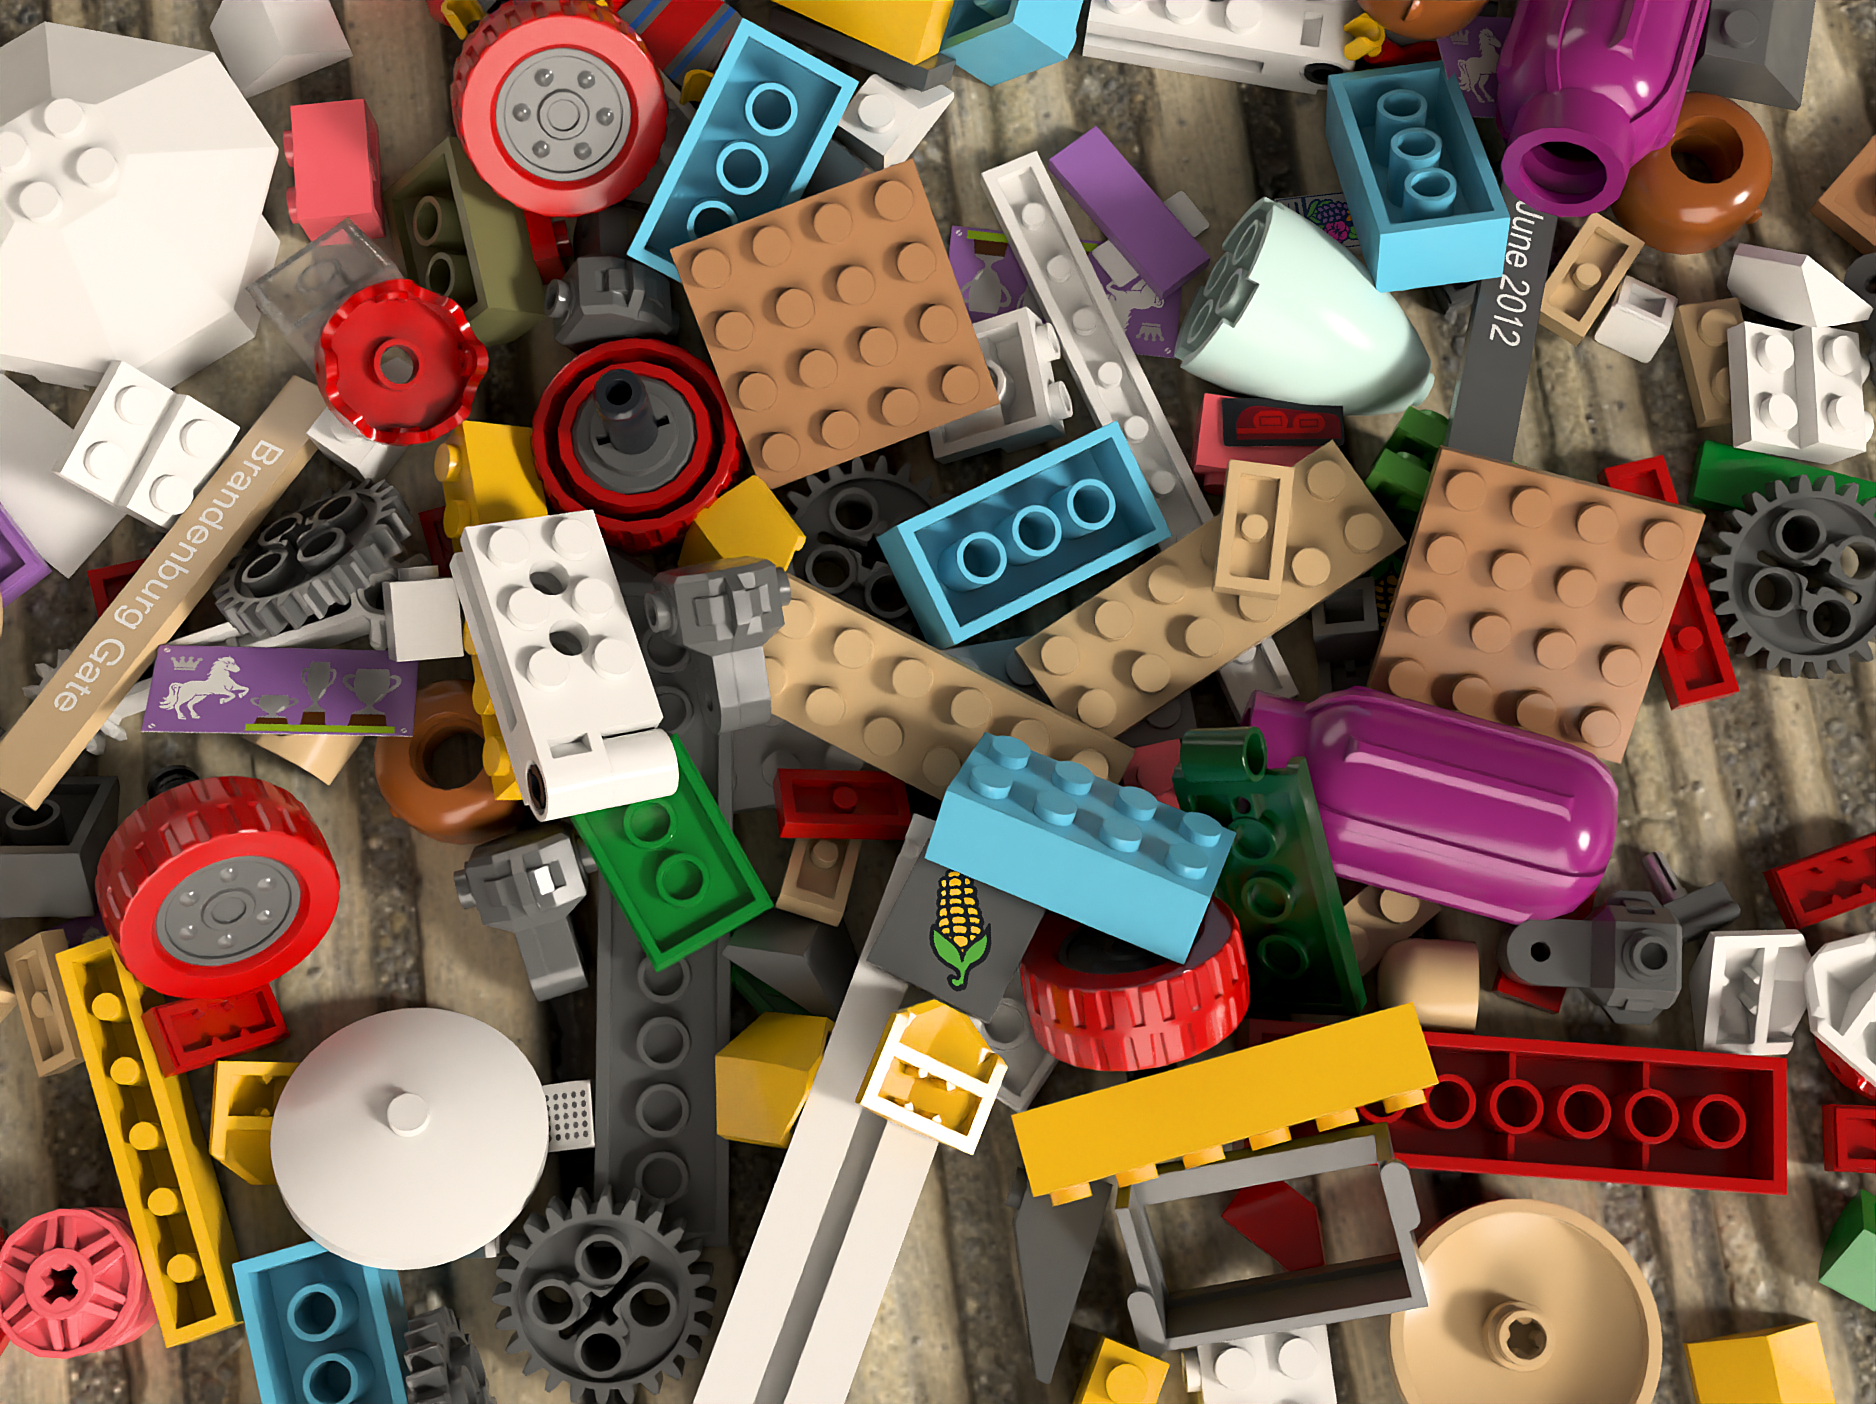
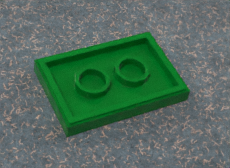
(674, 867)

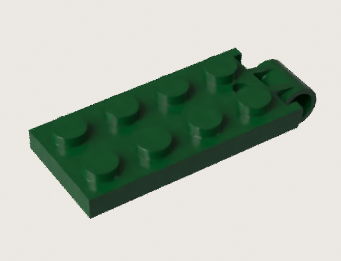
(1275, 872)

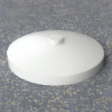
(410, 1138)

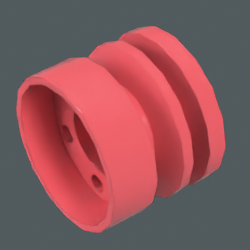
(112, 1285)

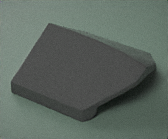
(797, 958)

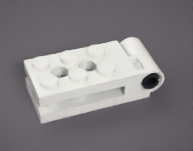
(1242, 41)
(563, 665)

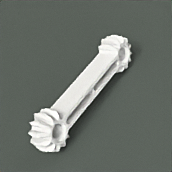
(338, 626)

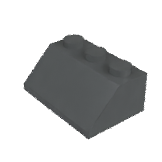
(1754, 51)
(55, 851)

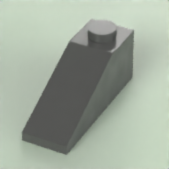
(1052, 1261)

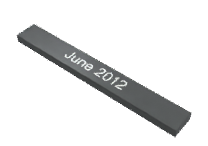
(1502, 338)

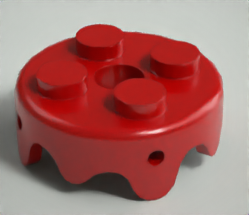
(443, 353)

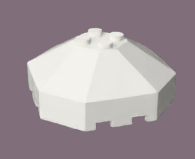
(126, 207)

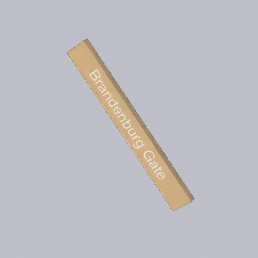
(159, 596)

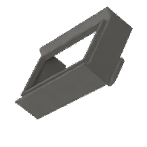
(1279, 1300)

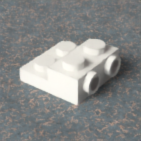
(1798, 392)
(1032, 403)
(145, 447)
(1263, 1369)

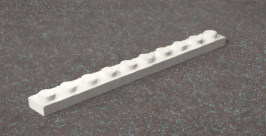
(1112, 377)

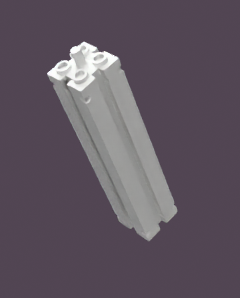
(832, 1212)

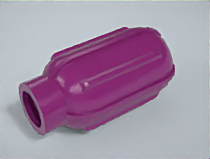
(1590, 95)
(1448, 801)

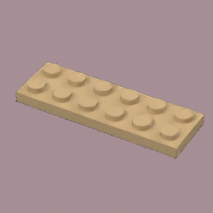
(1167, 629)
(906, 700)

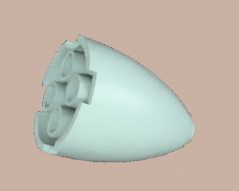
(1301, 322)

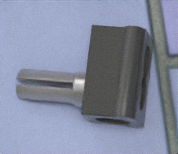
(1697, 912)

